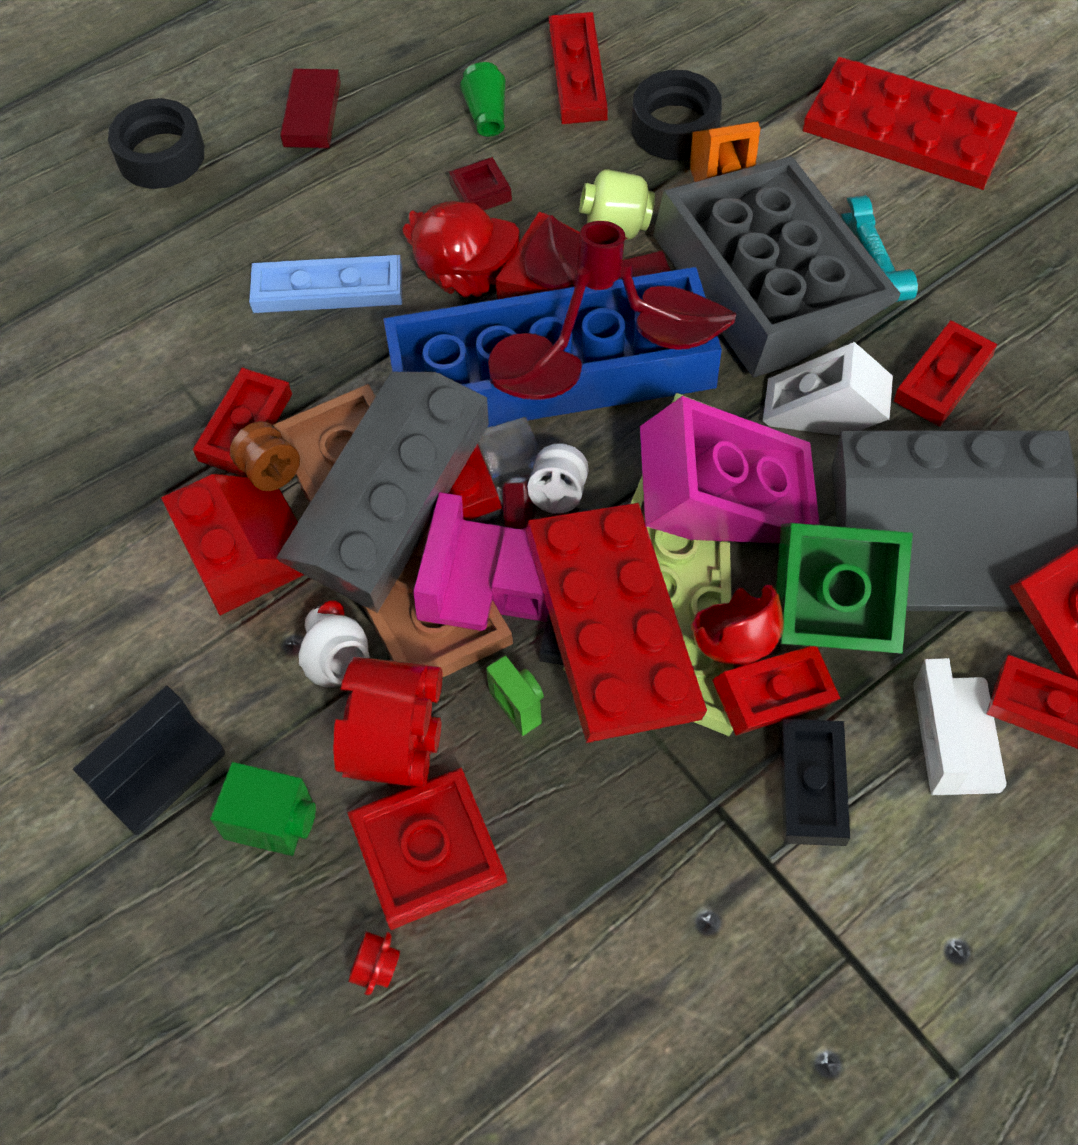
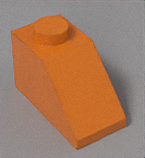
(723, 150)

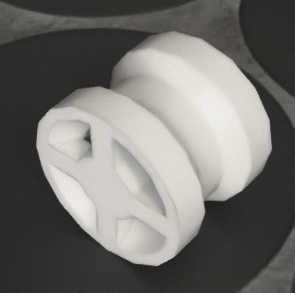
(545, 483)

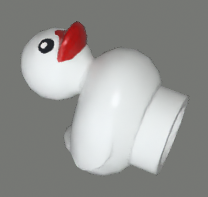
(330, 644)

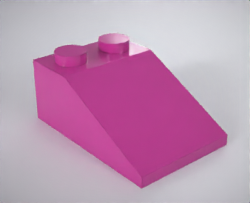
(723, 476)

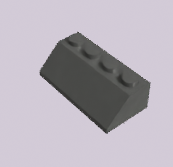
(387, 485)

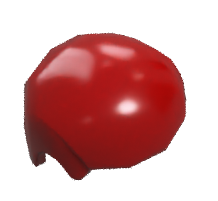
(740, 629)

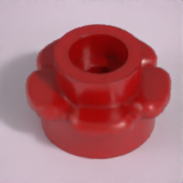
(374, 962)

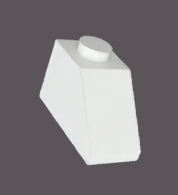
(830, 393)

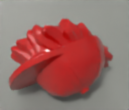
(461, 246)

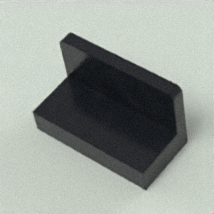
(150, 761)

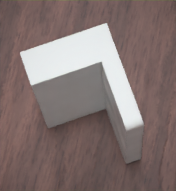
(956, 732)

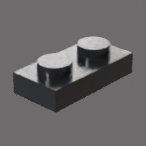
(814, 782)

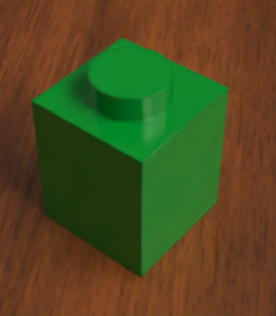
(263, 809)

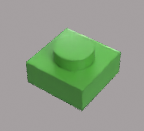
(516, 694)

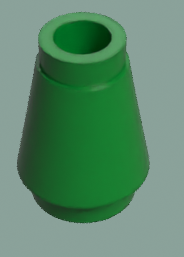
(485, 96)

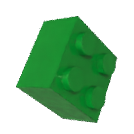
(843, 586)

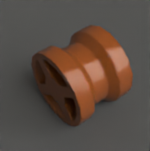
(264, 456)

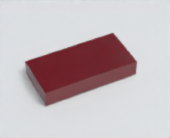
(311, 108)

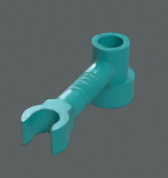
(862, 224)

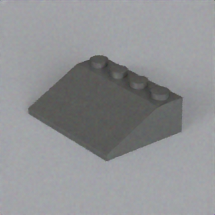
(775, 258)
(976, 502)

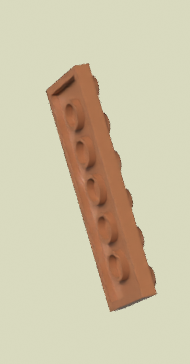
(319, 439)

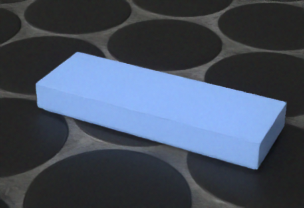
(326, 284)

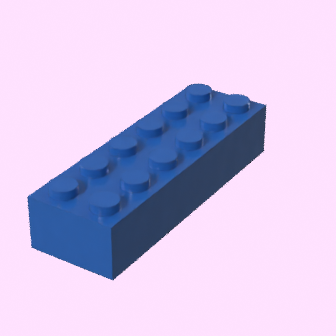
(614, 356)

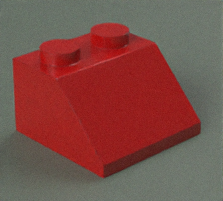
(233, 537)

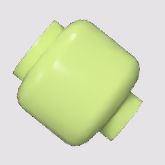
(619, 200)

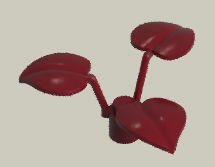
(557, 257)

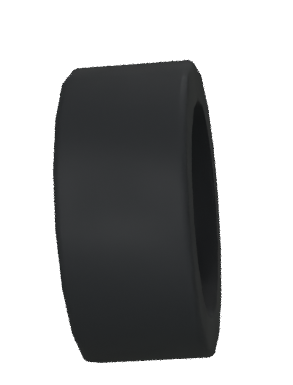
(673, 89)
(149, 119)

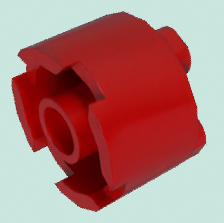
(388, 722)

